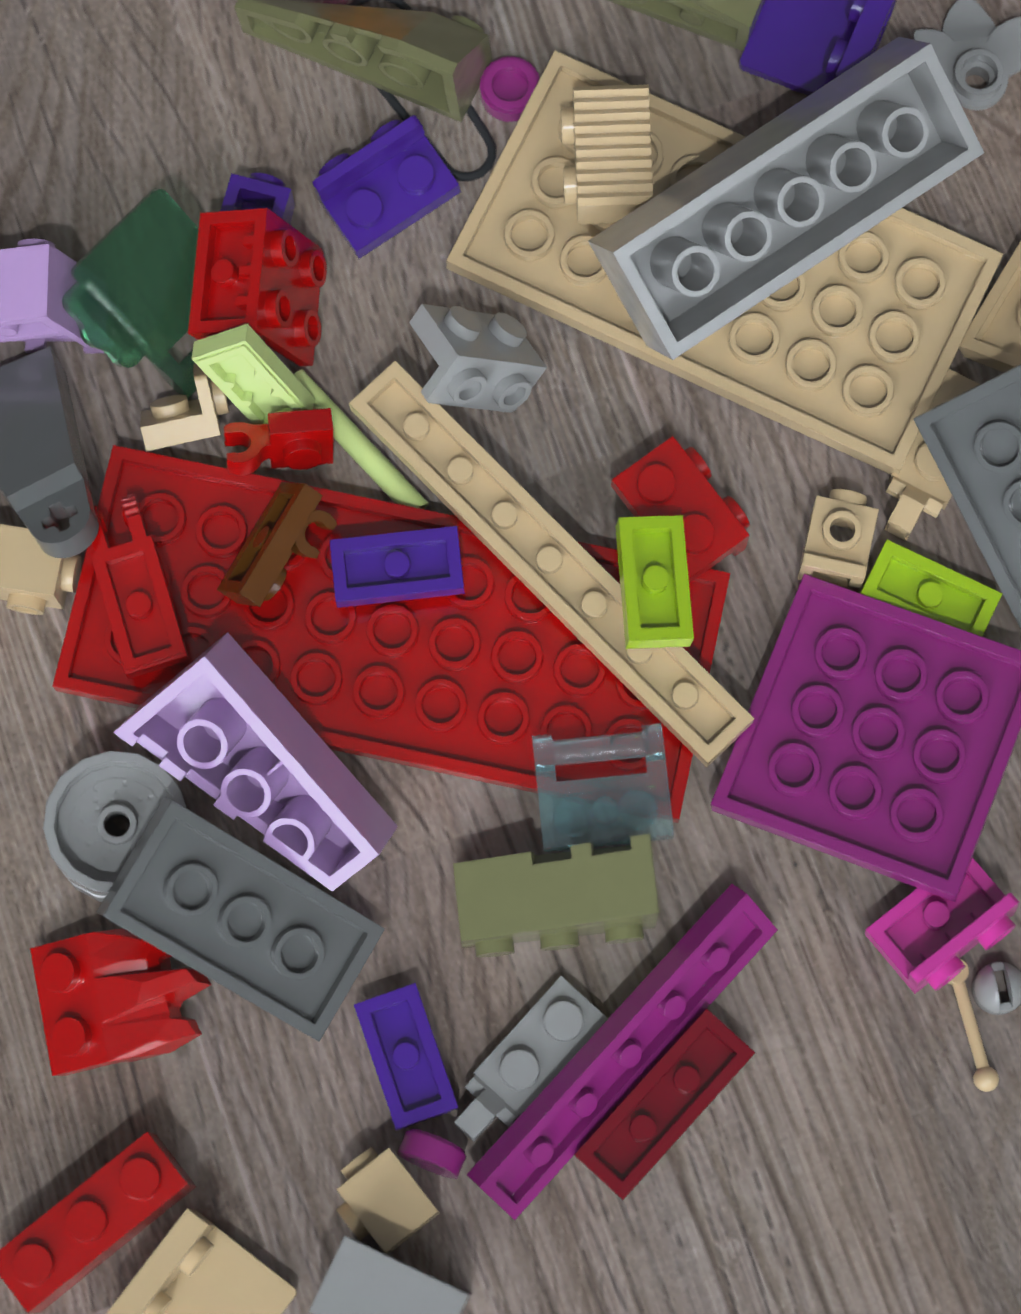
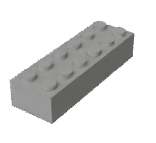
(787, 196)

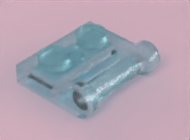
(603, 808)

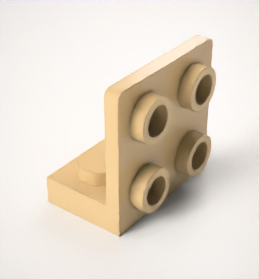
(203, 1273)

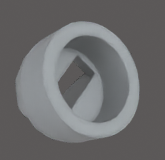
(986, 989)

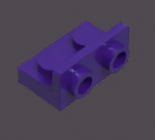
(384, 185)

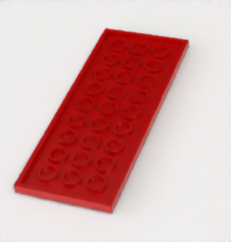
(400, 682)

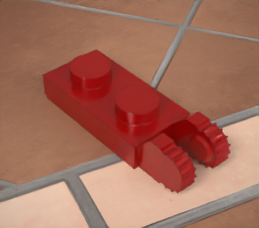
(137, 596)

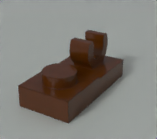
(278, 533)

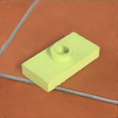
(250, 374)

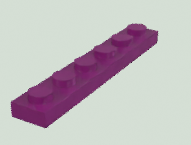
(622, 1051)

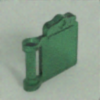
(138, 289)

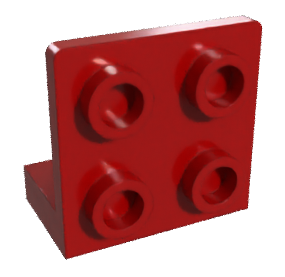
(260, 275)

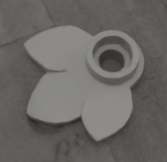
(977, 47)

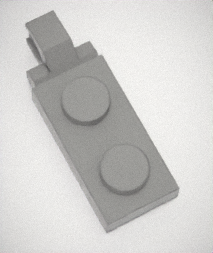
(529, 1058)

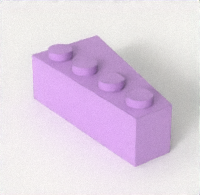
(261, 762)

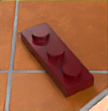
(664, 1104)

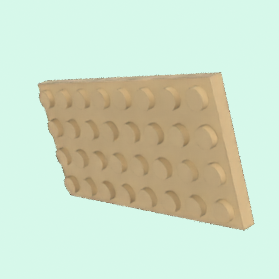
(831, 354)

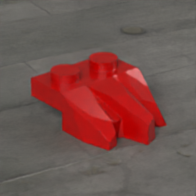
(111, 1000)

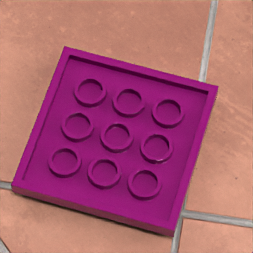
(877, 737)

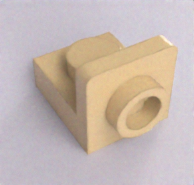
(180, 421)

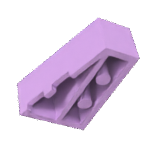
(32, 293)

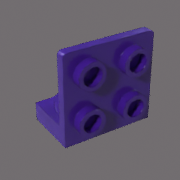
(813, 40)

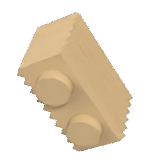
(611, 152)

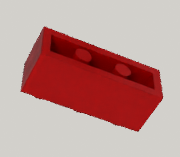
(92, 1223)

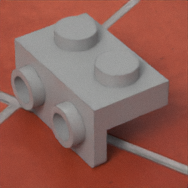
(479, 357)

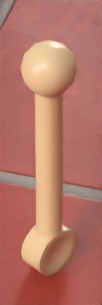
(985, 1077)

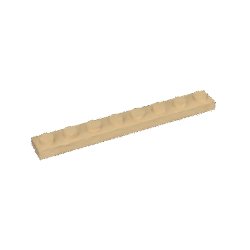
(547, 561)

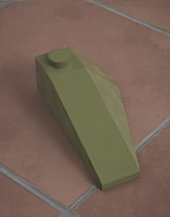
(396, 50)

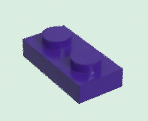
(396, 566)
(406, 1056)

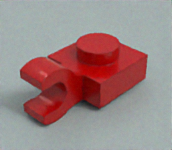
(289, 440)

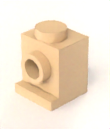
(835, 560)

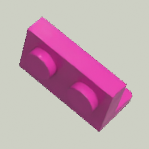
(930, 933)

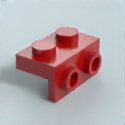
(676, 483)

